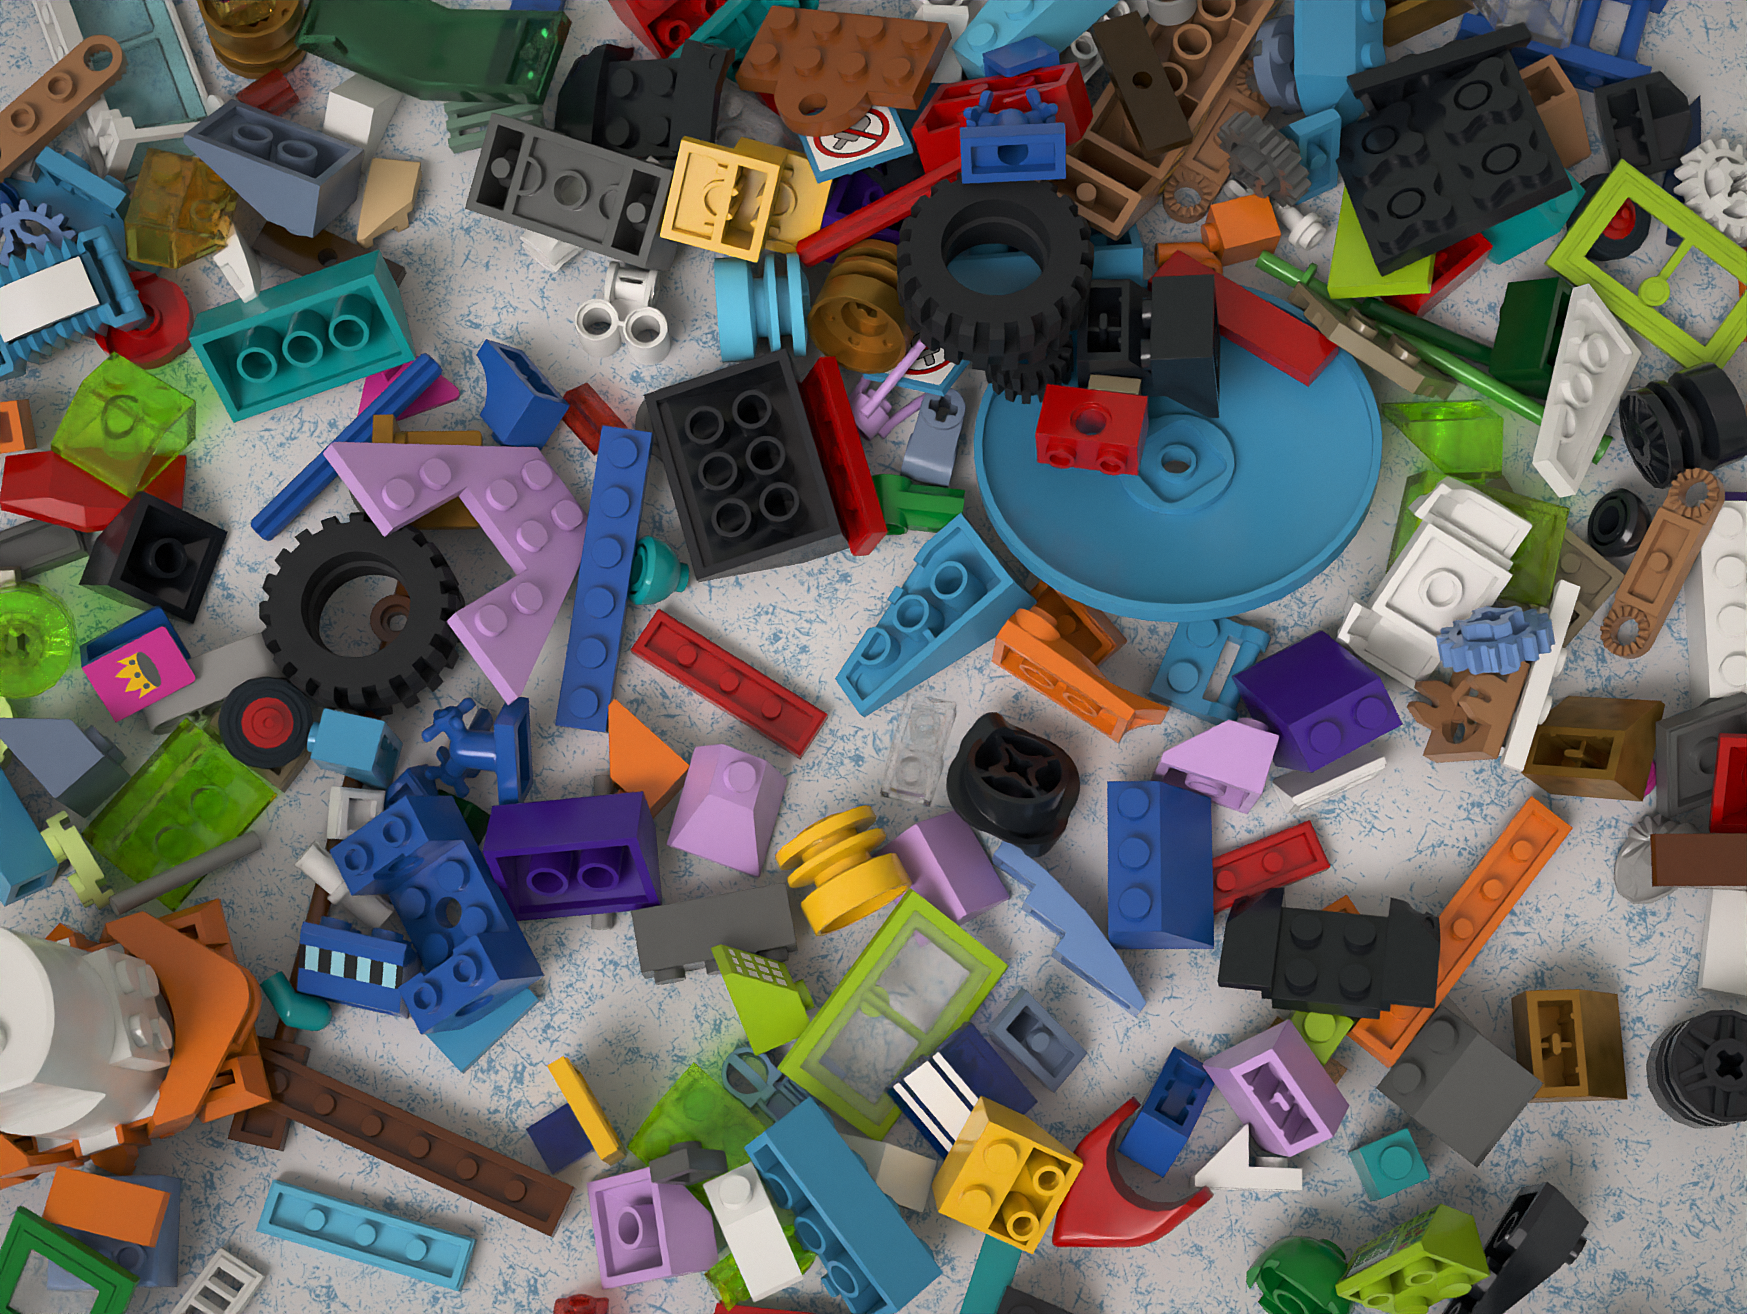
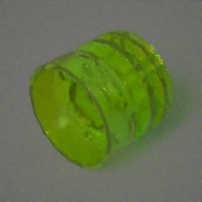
(51, 642)

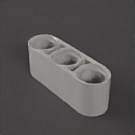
(215, 677)

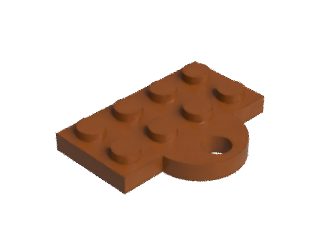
(840, 65)

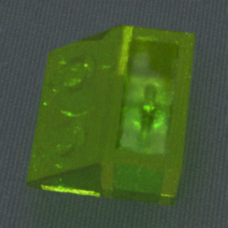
(702, 1112)

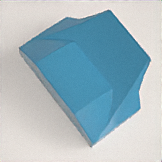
(1319, 148)

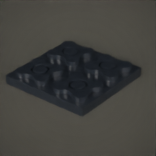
(1448, 163)

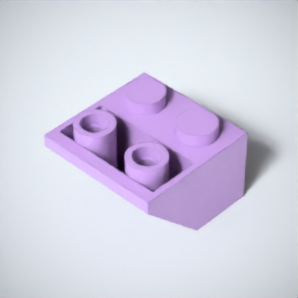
(1279, 1090)

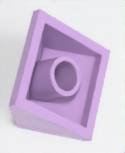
(948, 867)

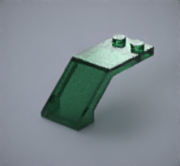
(439, 49)

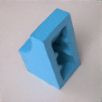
(355, 748)

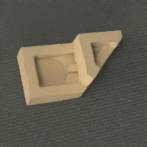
(387, 198)

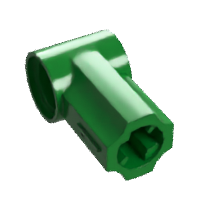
(915, 506)

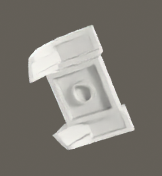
(1442, 574)

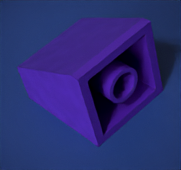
(1316, 702)

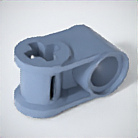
(934, 444)

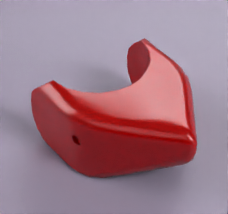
(1103, 1208)

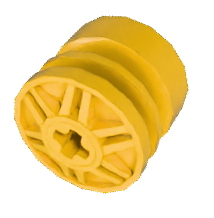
(839, 862)

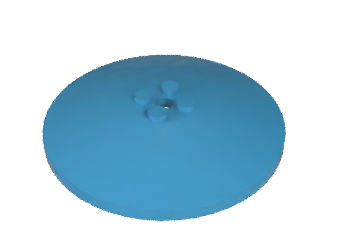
(1253, 518)

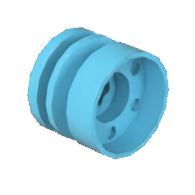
(760, 307)

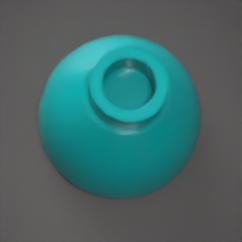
(656, 572)

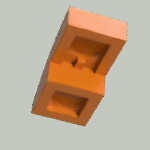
(106, 1206)

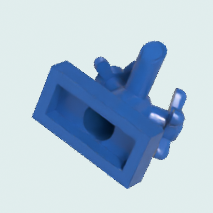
(1012, 143)
(475, 749)

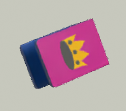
(137, 663)

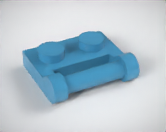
(1192, 660)

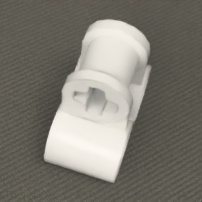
(629, 309)

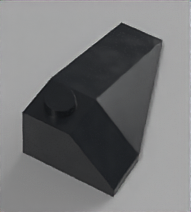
(1525, 1250)

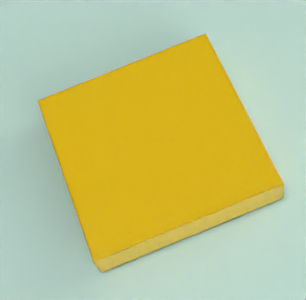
(587, 1110)

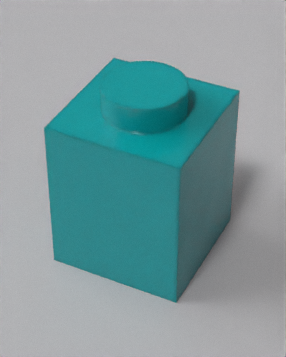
(1389, 1165)

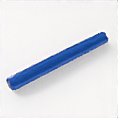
(319, 472)

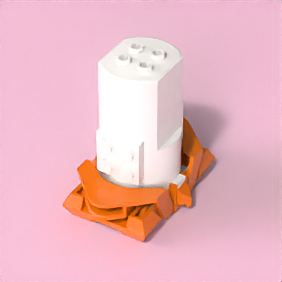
(122, 1039)

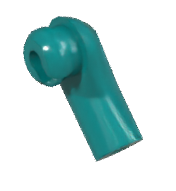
(295, 1008)

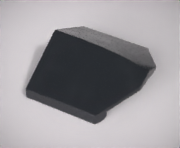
(1643, 122)

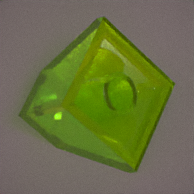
(1456, 435)

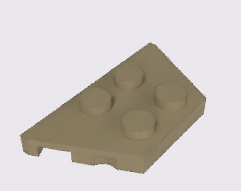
(1358, 336)

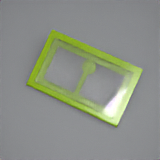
(891, 1006)

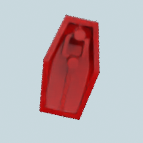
(65, 495)

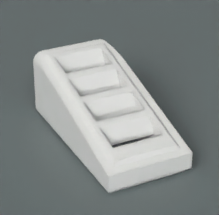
(207, 1279)

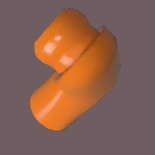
(1196, 250)

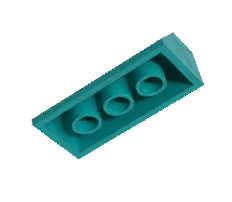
(304, 336)

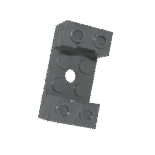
(619, 203)

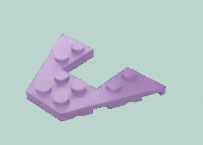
(518, 507)

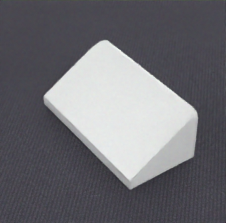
(1303, 789)

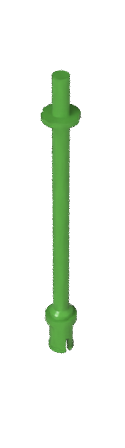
(1426, 351)

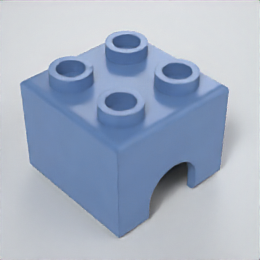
(155, 1265)

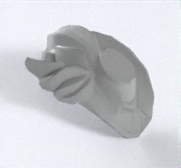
(1633, 862)

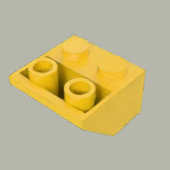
(1005, 1176)

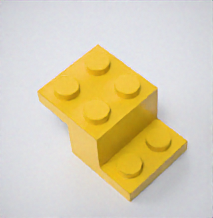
(743, 198)

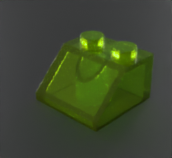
(125, 425)

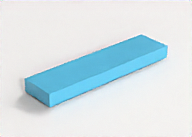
(366, 1235)

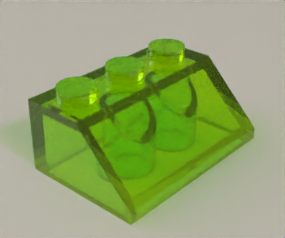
(178, 807)

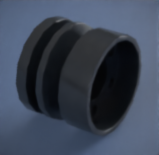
(1684, 424)
(1684, 1072)

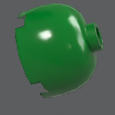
(1300, 1277)

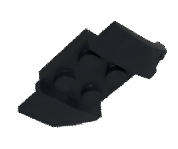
(644, 104)
(1330, 958)

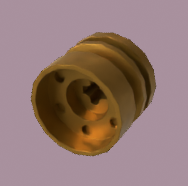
(258, 46)
(860, 310)

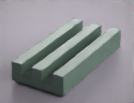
(472, 115)

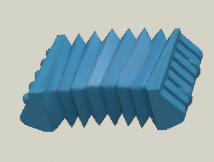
(110, 282)

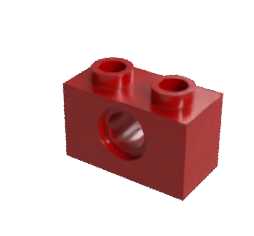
(1074, 412)

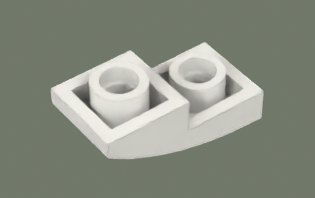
(45, 299)

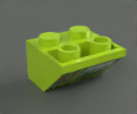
(1417, 1263)

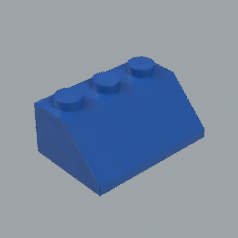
(1159, 867)

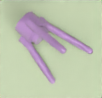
(871, 408)

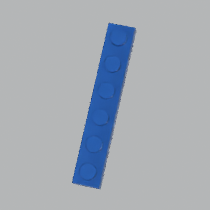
(604, 579)

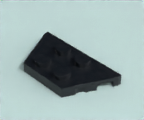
(1416, 72)

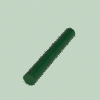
(1426, 330)

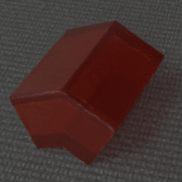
(588, 404)

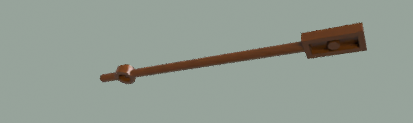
(258, 1124)

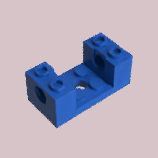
(422, 860)

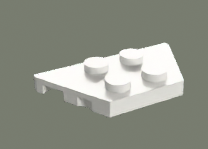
(1533, 701)

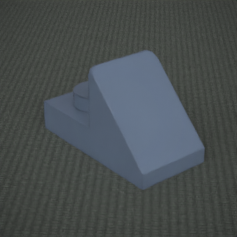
(1036, 1040)

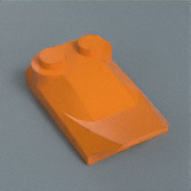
(1040, 658)

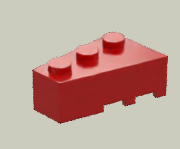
(939, 124)

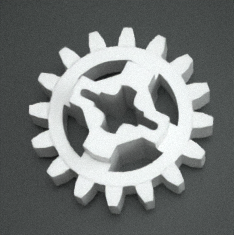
(1716, 186)

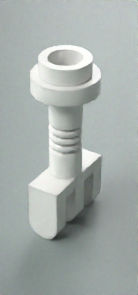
(1306, 230)

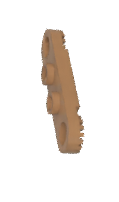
(56, 101)
(1205, 163)
(1662, 563)

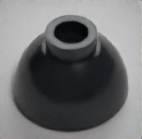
(1618, 523)

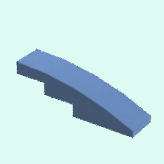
(1082, 943)

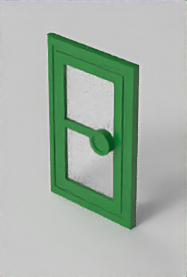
(58, 1274)

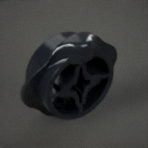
(1013, 784)

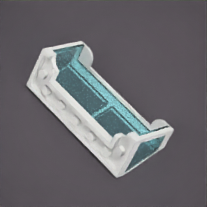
(157, 95)

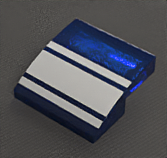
(945, 1086)

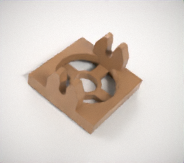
(1453, 705)

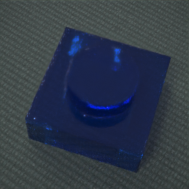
(560, 1139)

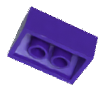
(575, 856)

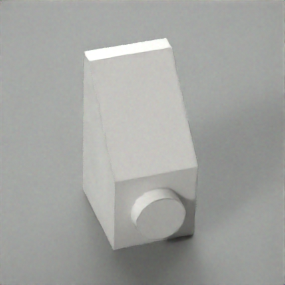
(752, 1231)

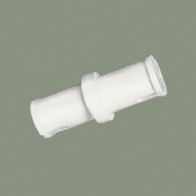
(322, 869)

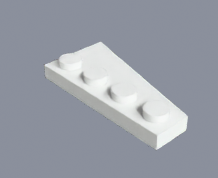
(1584, 390)

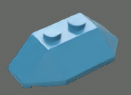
(1329, 45)

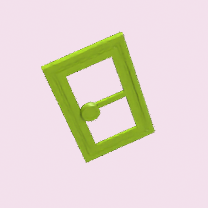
(1654, 291)

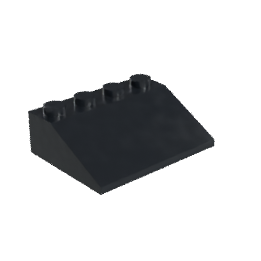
(746, 469)

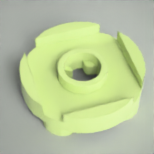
(70, 845)

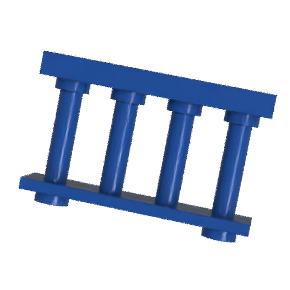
(1579, 62)

